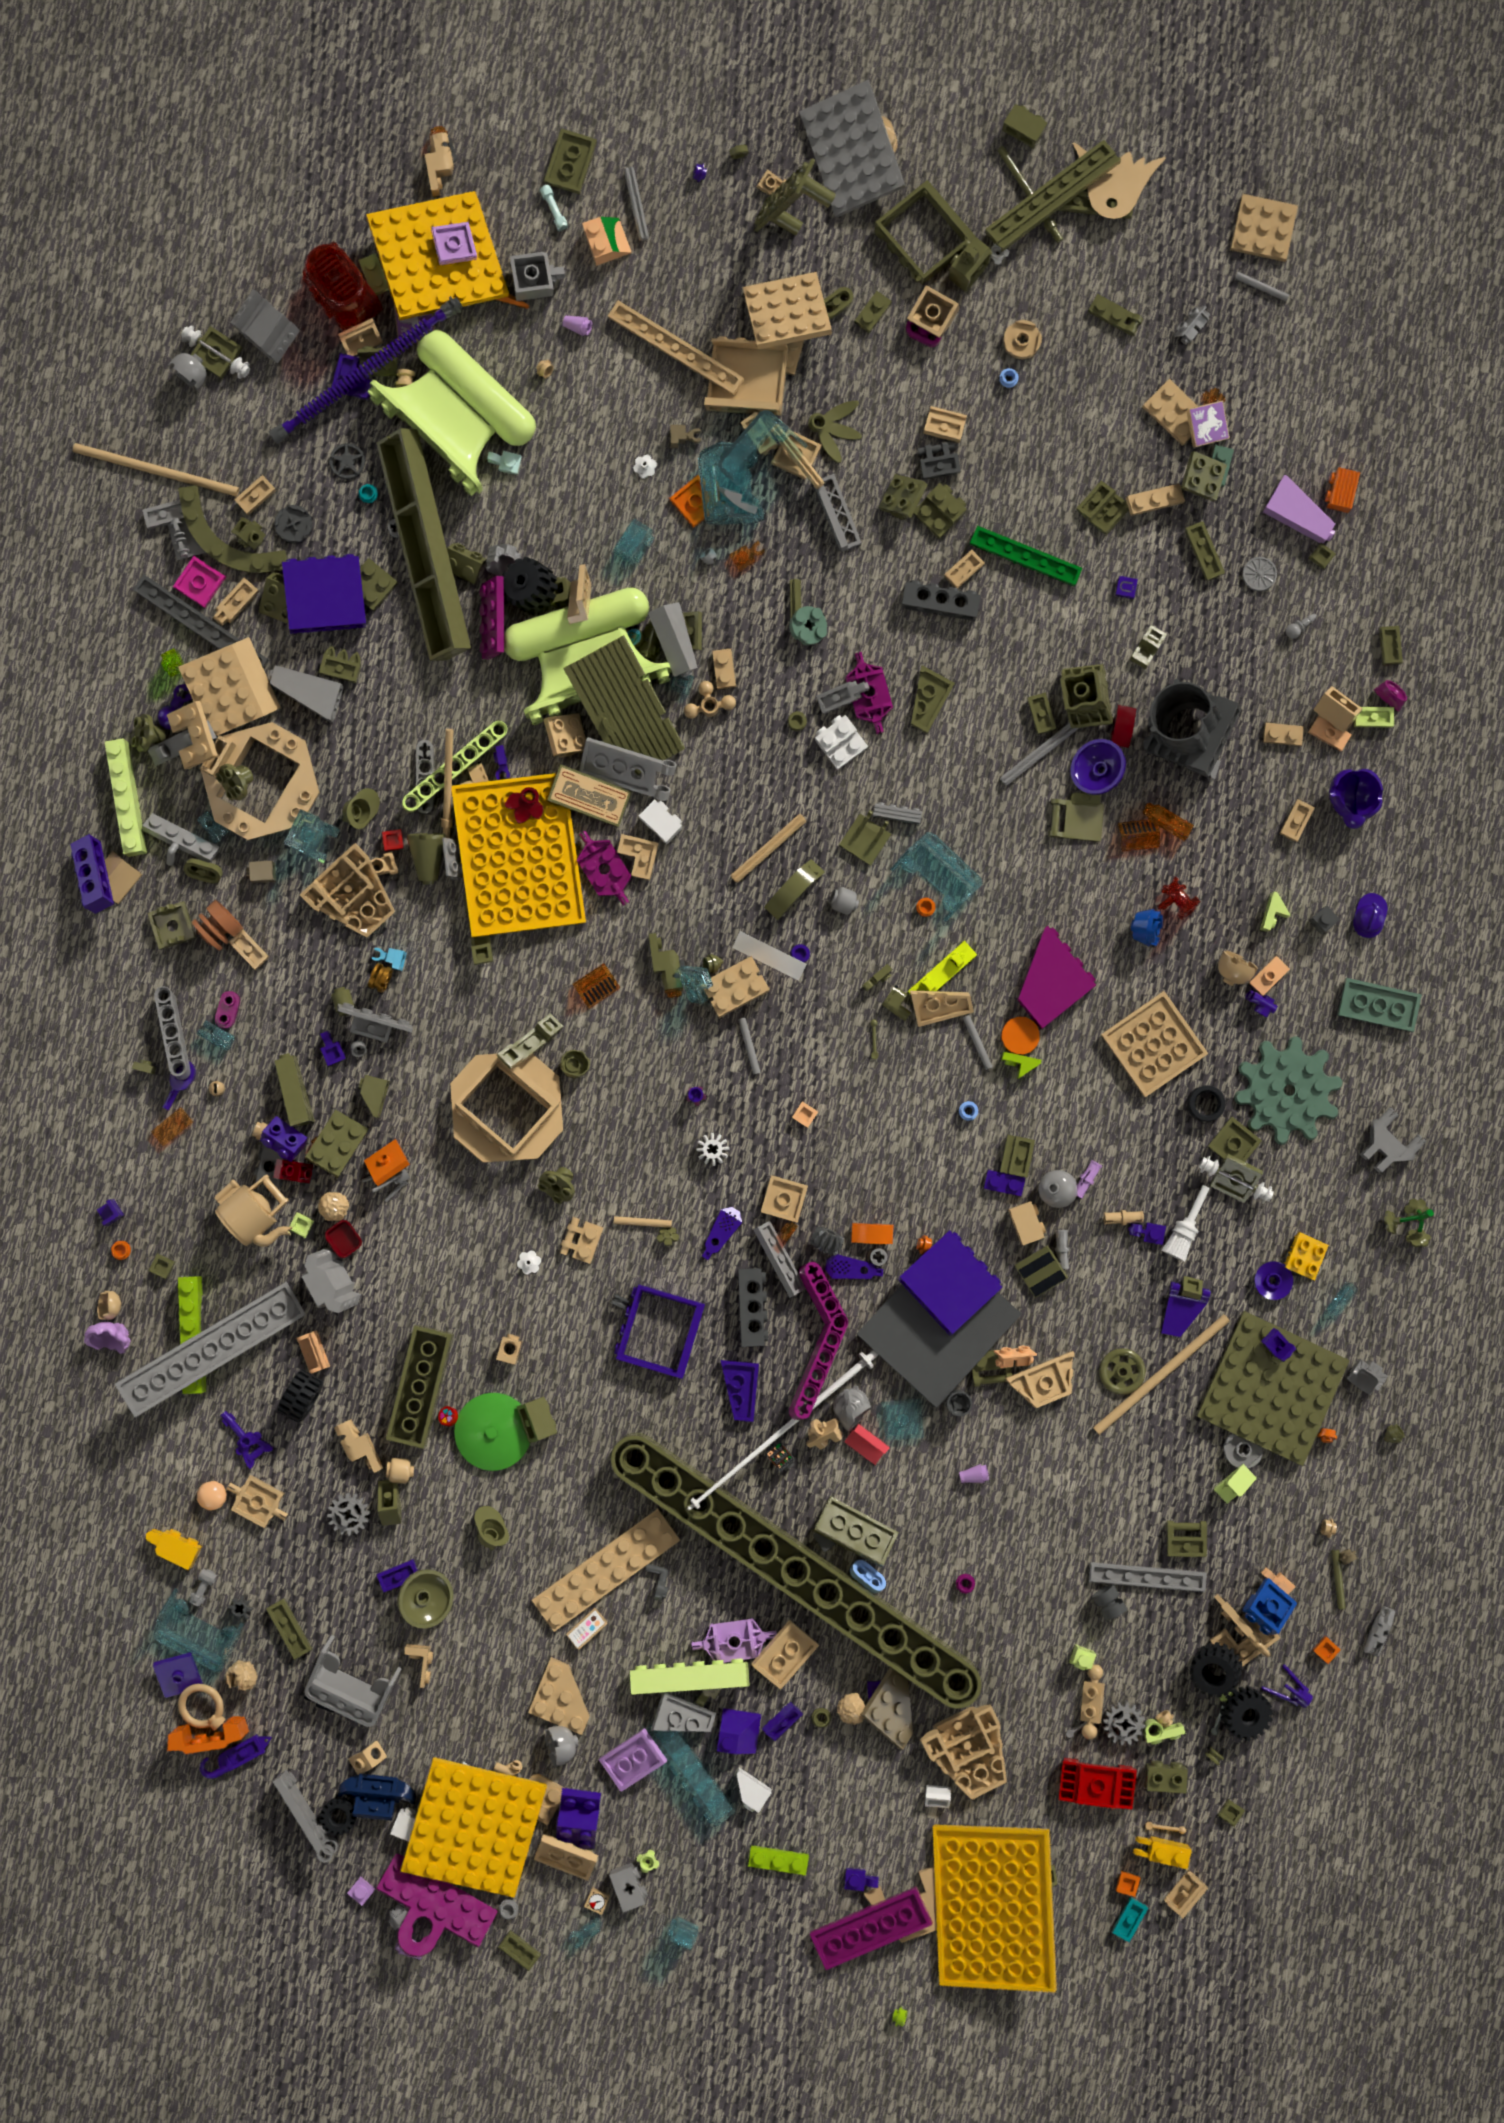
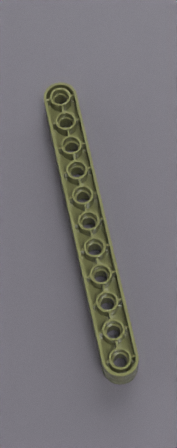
(803, 1588)

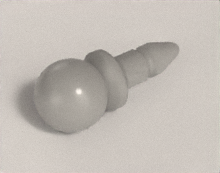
(1294, 630)

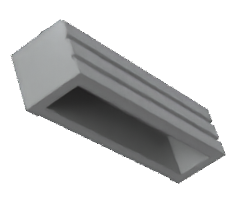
(898, 814)

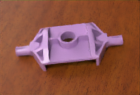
(746, 1630)

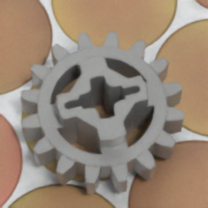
(340, 1511)
(1123, 1731)

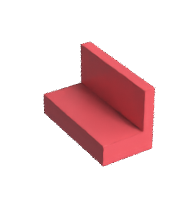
(866, 1444)

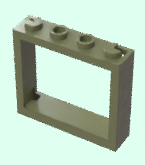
(925, 189)

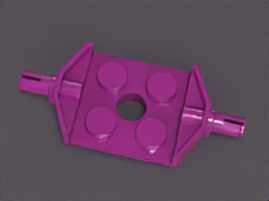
(877, 706)
(598, 853)

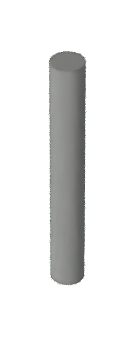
(1261, 286)
(977, 1042)
(749, 1046)

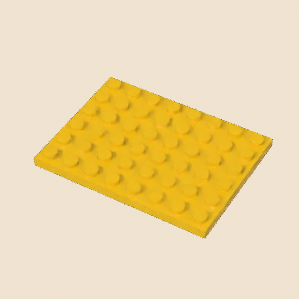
(514, 871)
(994, 1907)

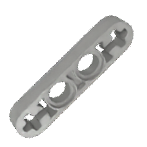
(422, 776)

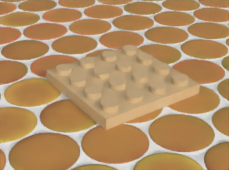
(787, 310)
(1154, 1044)

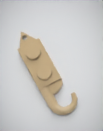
(1242, 1628)

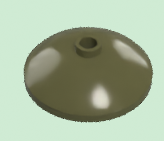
(433, 1605)

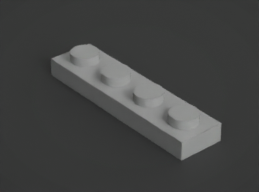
(779, 1259)

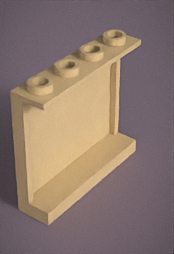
(762, 373)

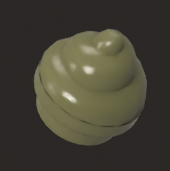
(712, 963)
(1394, 1434)

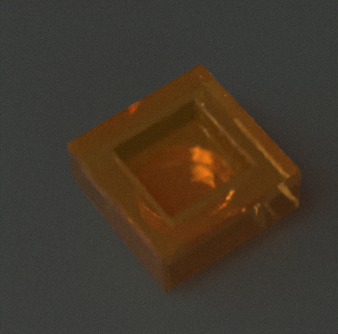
(788, 1230)

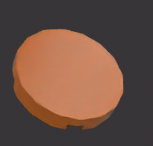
(1020, 1035)

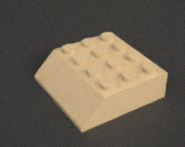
(230, 686)

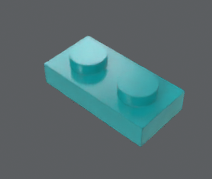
(1129, 1919)

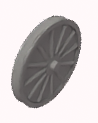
(1259, 574)

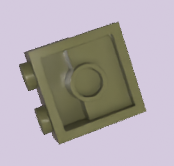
(940, 510)

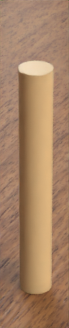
(643, 1222)

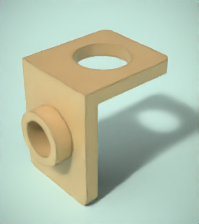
(364, 1761)

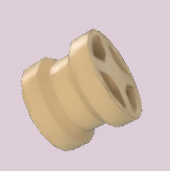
(405, 377)

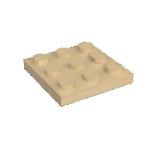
(1264, 227)

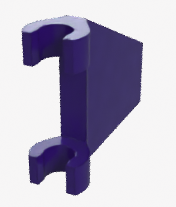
(1182, 1310)

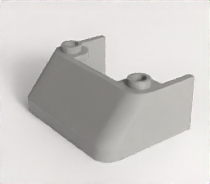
(346, 1693)

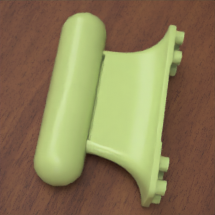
(456, 407)
(562, 643)

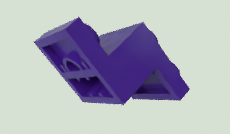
(578, 1817)

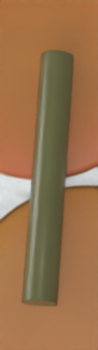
(1338, 1579)

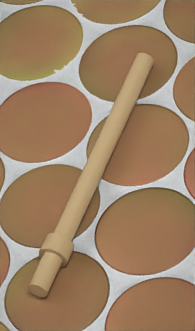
(446, 821)

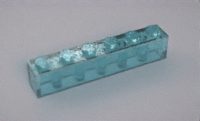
(694, 1775)

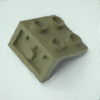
(273, 598)

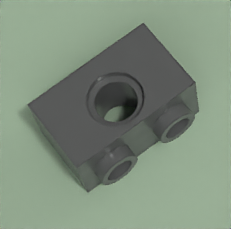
(265, 1156)

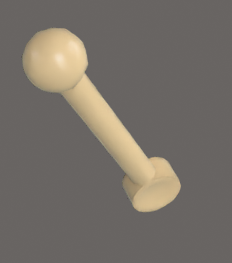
(1182, 1830)

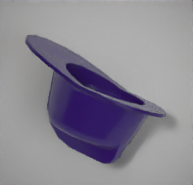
(1370, 915)

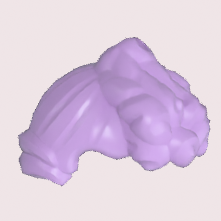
(107, 1335)

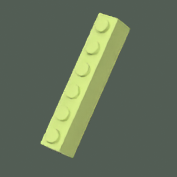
(125, 797)
(689, 1677)

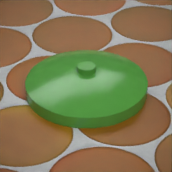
(491, 1432)

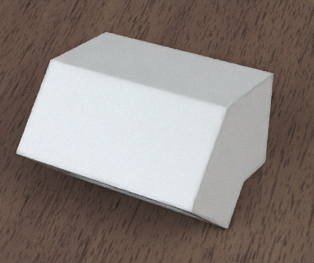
(937, 1796)

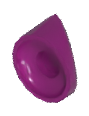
(1391, 694)

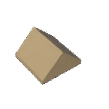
(121, 876)

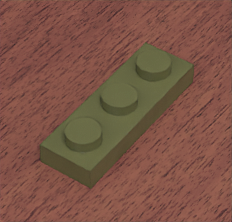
(1204, 551)
(289, 1628)

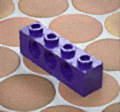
(91, 874)

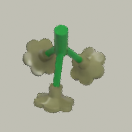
(1417, 1211)

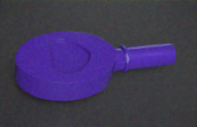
(179, 1085)

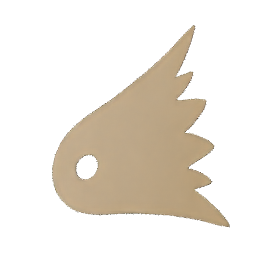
(1121, 183)

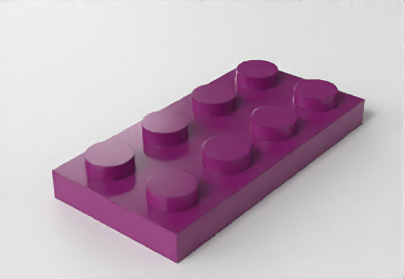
(492, 617)

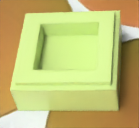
(301, 1224)

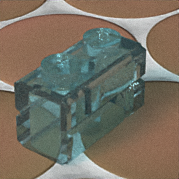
(633, 542)

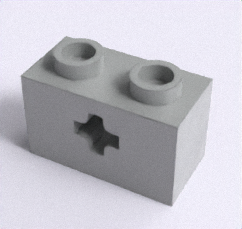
(628, 1898)

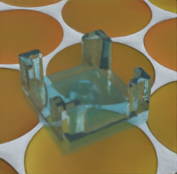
(308, 835)

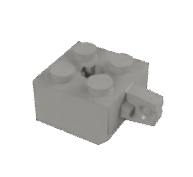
(543, 275)

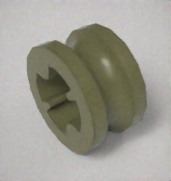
(1214, 1756)

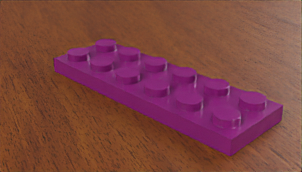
(871, 1928)

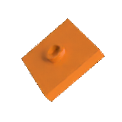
(386, 1162)

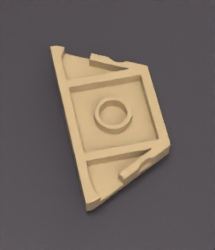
(1045, 1381)

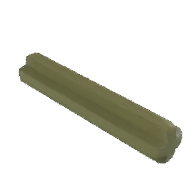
(795, 596)

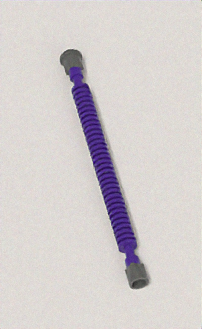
(447, 310)

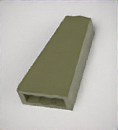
(293, 1091)

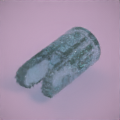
(219, 1037)

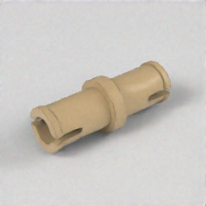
(1123, 1217)

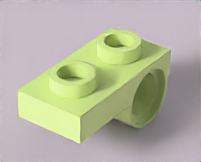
(1172, 1732)

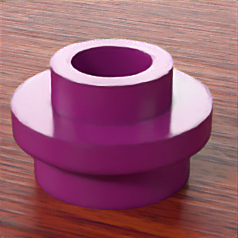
(969, 1588)

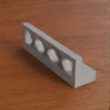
(831, 515)

